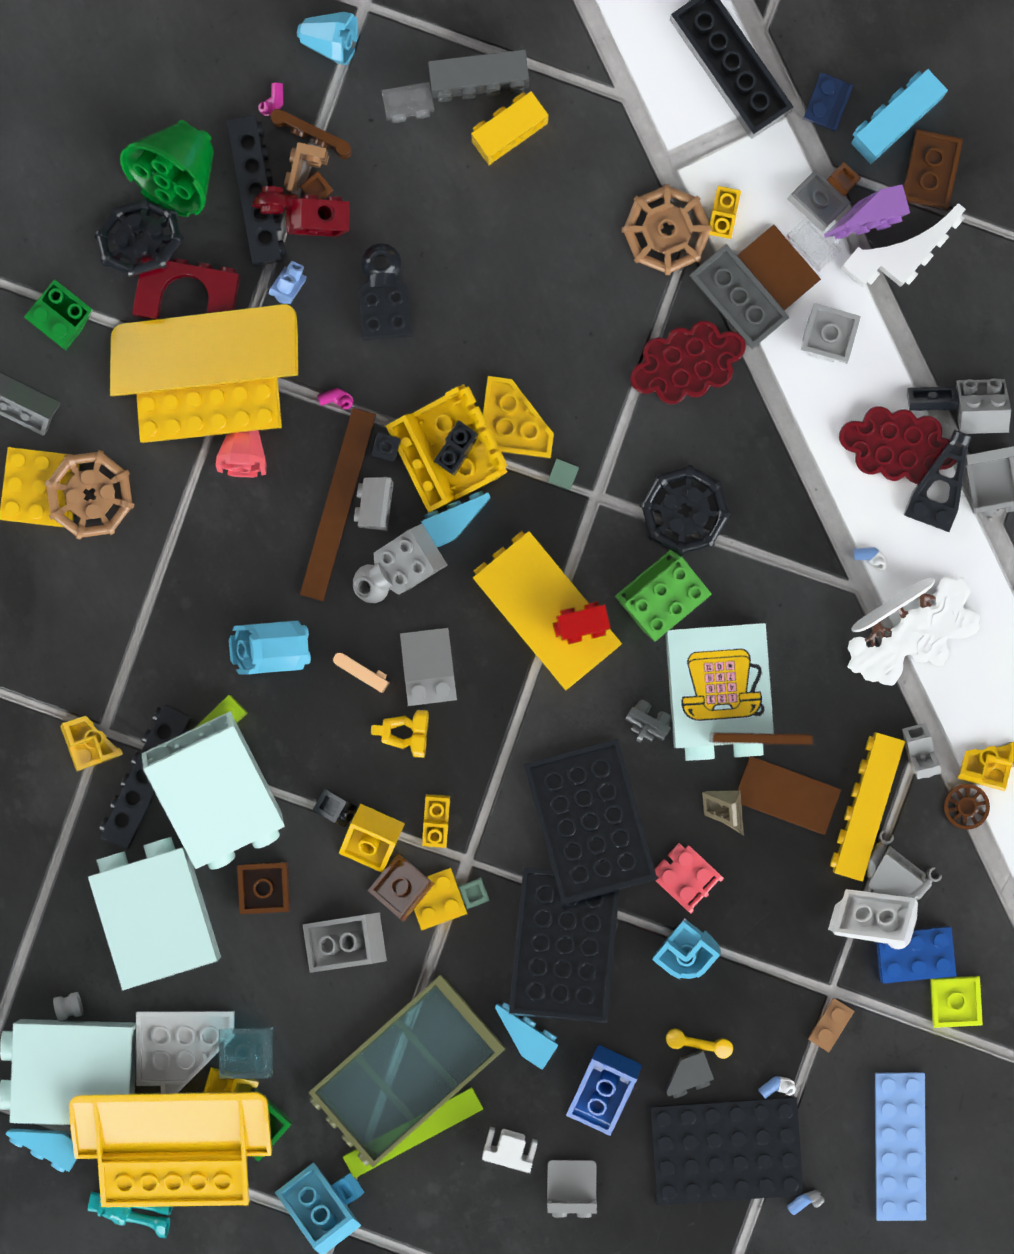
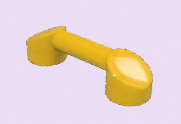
(676, 1039)

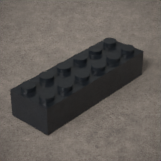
(731, 64)

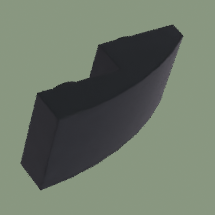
(456, 448)

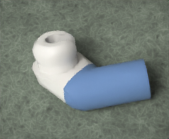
(873, 555)
(778, 1084)

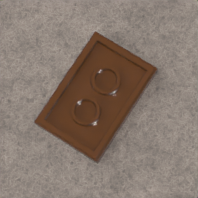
(932, 169)
(779, 267)

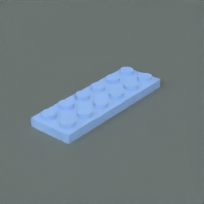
(900, 1146)

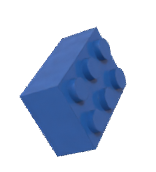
(925, 957)

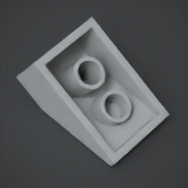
(375, 503)
(428, 667)
(344, 942)

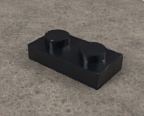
(932, 398)

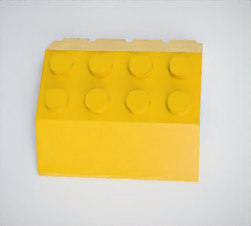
(424, 436)

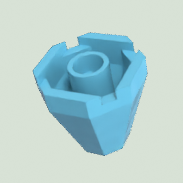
(330, 35)

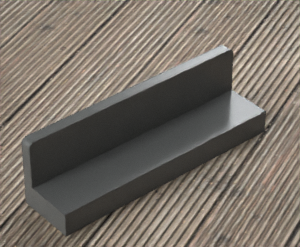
(26, 405)

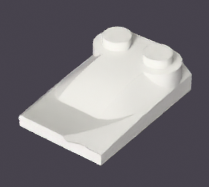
(875, 917)

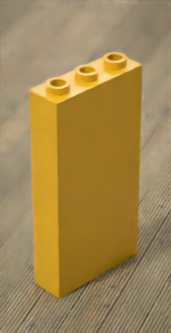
(530, 595)

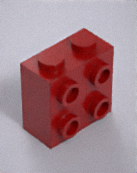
(574, 625)

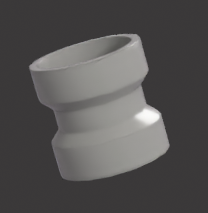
(68, 1006)

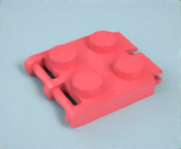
(686, 876)

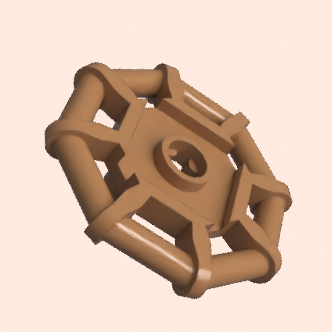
(654, 223)
(75, 497)

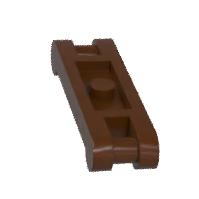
(301, 129)

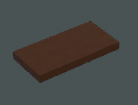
(761, 738)
(788, 795)

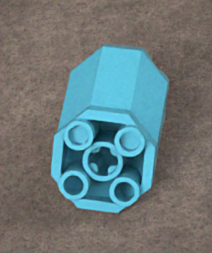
(269, 647)

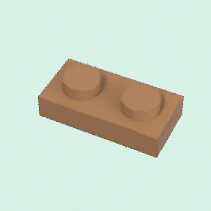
(831, 1024)

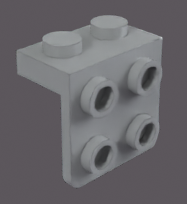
(571, 1188)

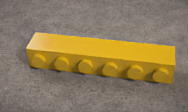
(868, 806)

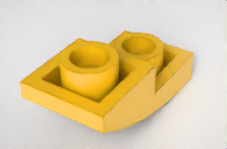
(724, 211)
(436, 821)

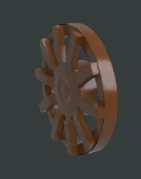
(966, 806)

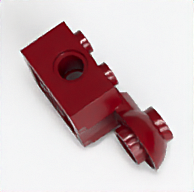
(303, 213)

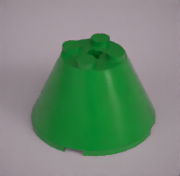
(172, 167)

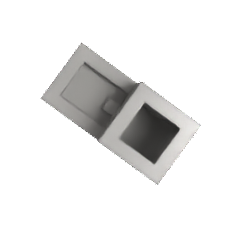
(921, 751)

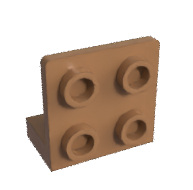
(314, 157)

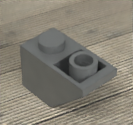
(689, 1072)

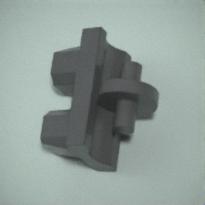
(647, 726)

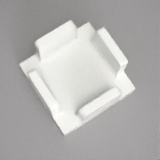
(509, 1150)

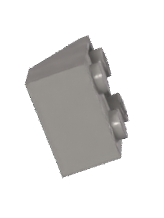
(983, 406)

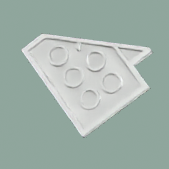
(176, 1045)

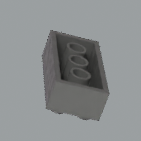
(479, 75)

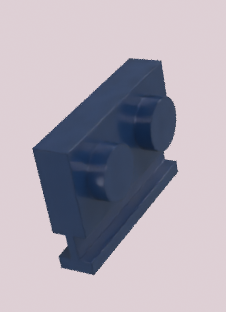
(828, 102)

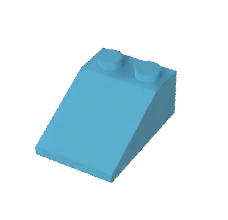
(317, 1209)

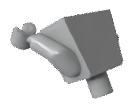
(894, 874)

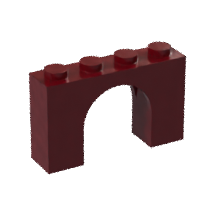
(220, 284)

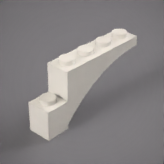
(901, 259)

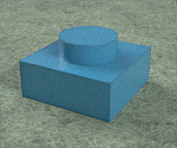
(348, 1188)

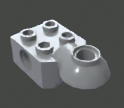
(399, 566)

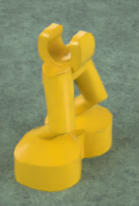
(418, 725)

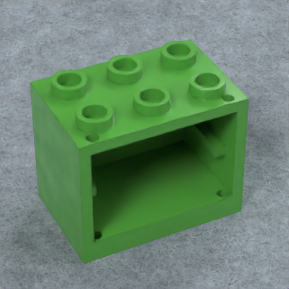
(663, 595)

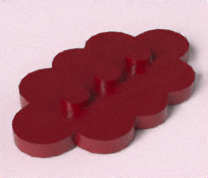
(687, 362)
(895, 443)

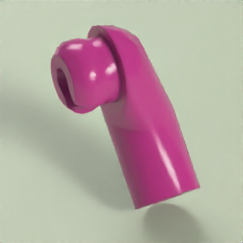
(274, 101)
(337, 396)

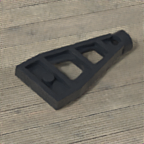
(929, 510)

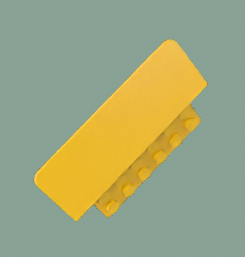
(205, 371)
(171, 1146)

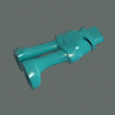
(121, 1215)

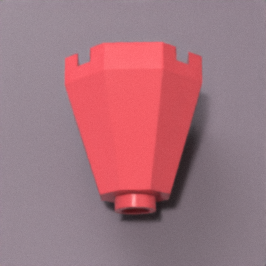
(242, 455)

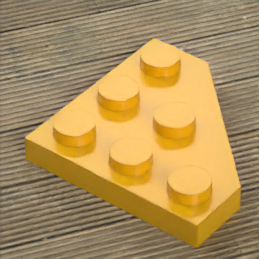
(515, 421)

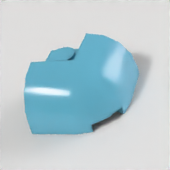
(687, 952)

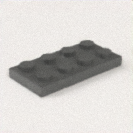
(739, 296)

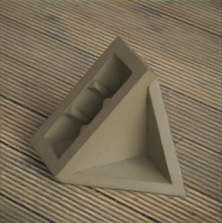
(724, 807)

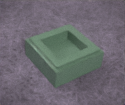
(563, 474)
(474, 893)

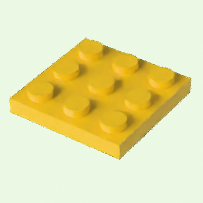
(24, 489)

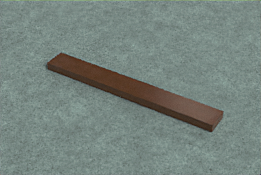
(338, 504)

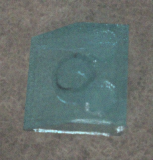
(246, 1052)

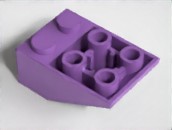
(874, 211)

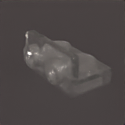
(407, 102)

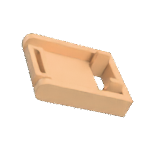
(375, 680)

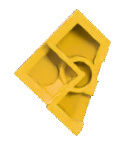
(87, 743)
(988, 766)

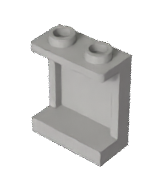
(991, 480)

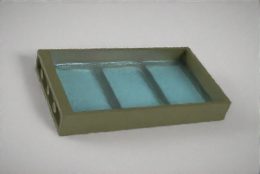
(406, 1071)

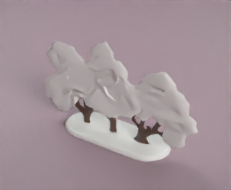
(919, 633)

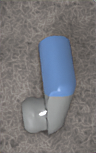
(805, 1199)

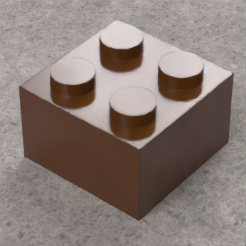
(263, 887)

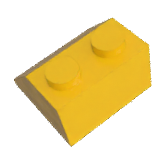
(371, 838)

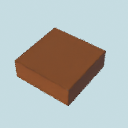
(843, 179)
(316, 186)

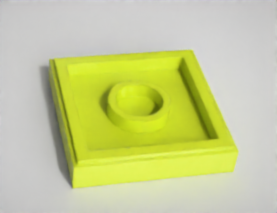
(956, 1001)

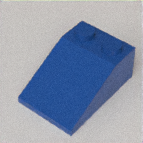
(604, 1090)

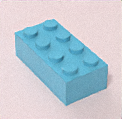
(899, 116)

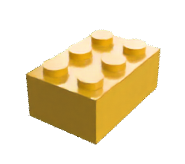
(509, 127)

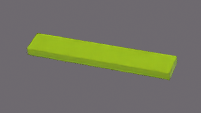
(452, 1112)

